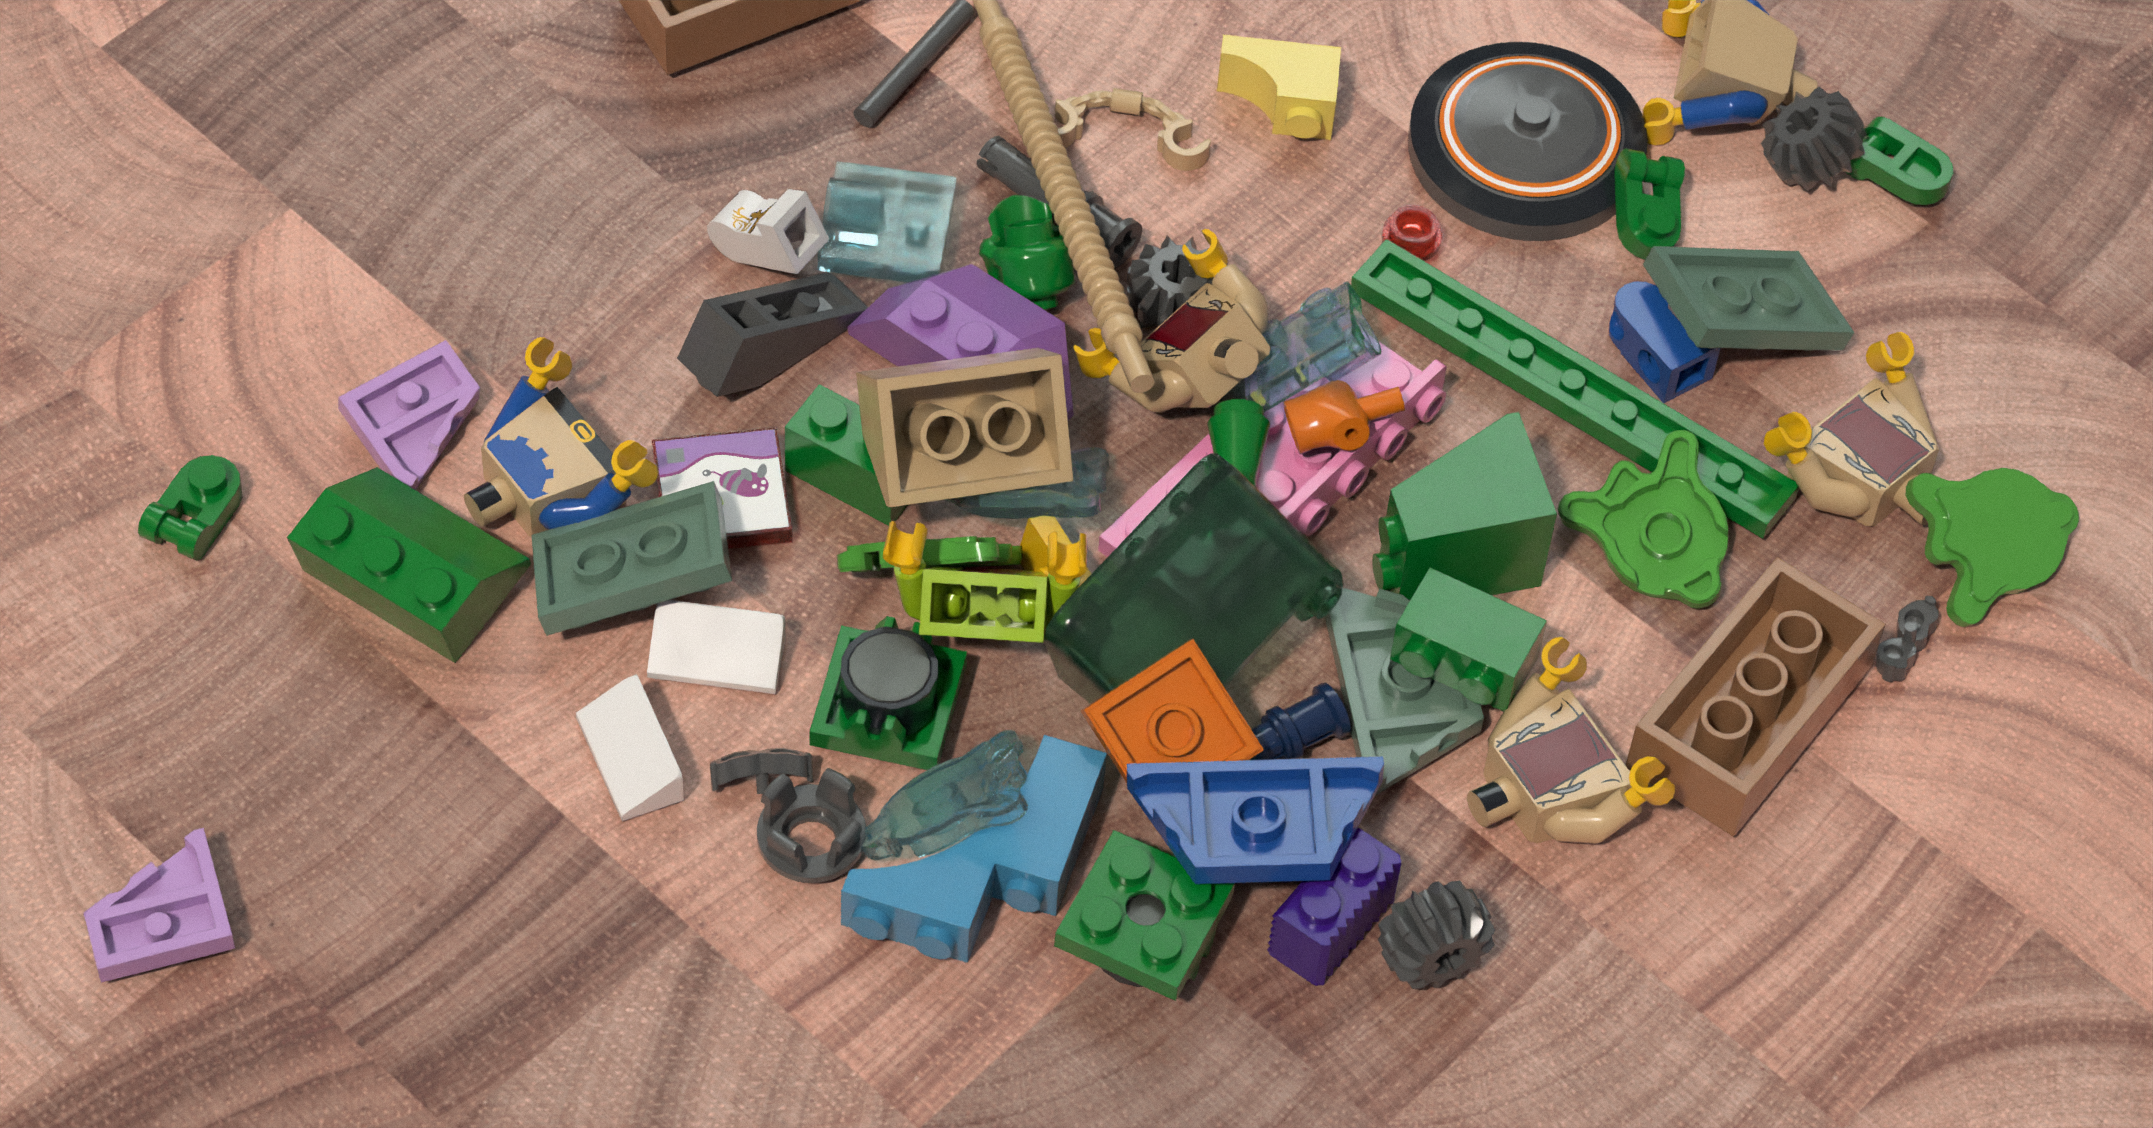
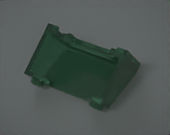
(1199, 567)

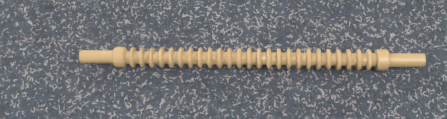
(1064, 193)

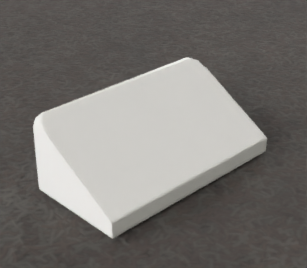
(716, 646)
(631, 750)

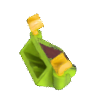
(983, 600)

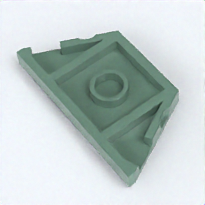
(1388, 707)

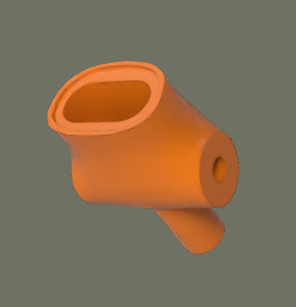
(1336, 416)

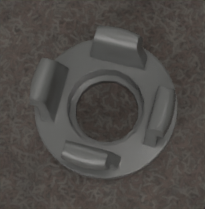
(825, 803)

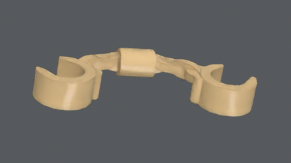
(1132, 102)

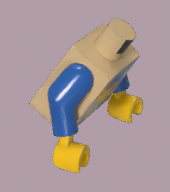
(1730, 67)
(548, 460)

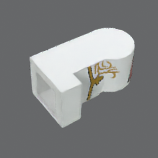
(762, 230)

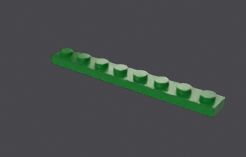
(1565, 381)

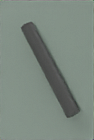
(913, 63)

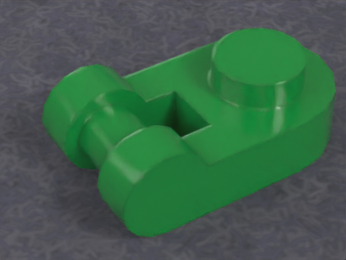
(1915, 174)
(1647, 218)
(206, 491)

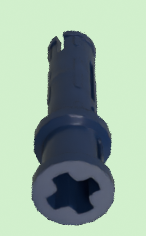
(1302, 725)

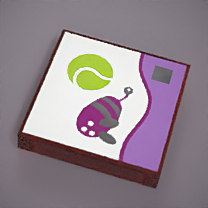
(746, 473)

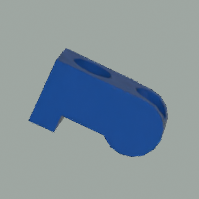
(1658, 342)

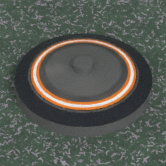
(1523, 140)

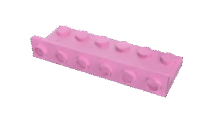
(1311, 482)

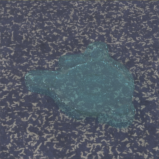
(1061, 500)
(952, 801)

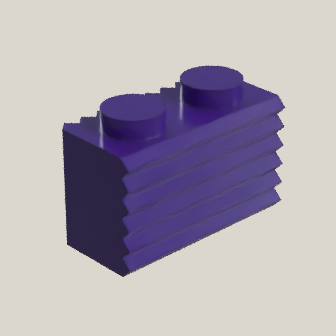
(1329, 916)

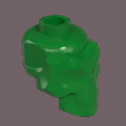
(1027, 251)

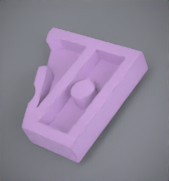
(412, 411)
(161, 915)

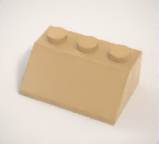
(966, 425)

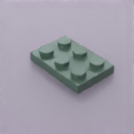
(1747, 299)
(630, 558)

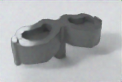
(1914, 625)
(761, 764)

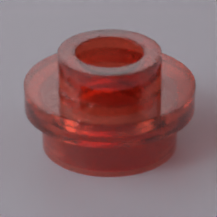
(1417, 223)

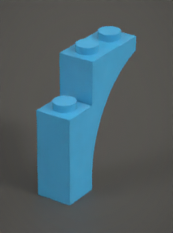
(1027, 864)

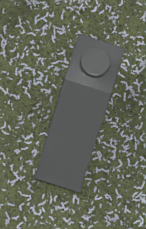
(765, 330)

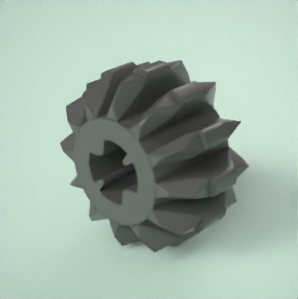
(1813, 138)
(1162, 281)
(1436, 934)

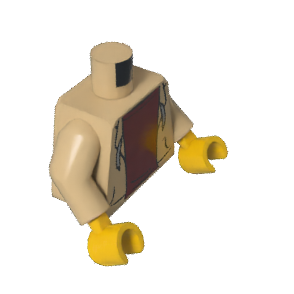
(1201, 346)
(1865, 448)
(1557, 768)

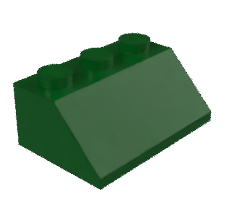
(407, 560)

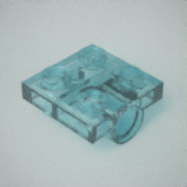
(886, 222)
(1316, 342)

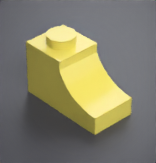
(1284, 79)

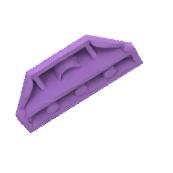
(958, 317)

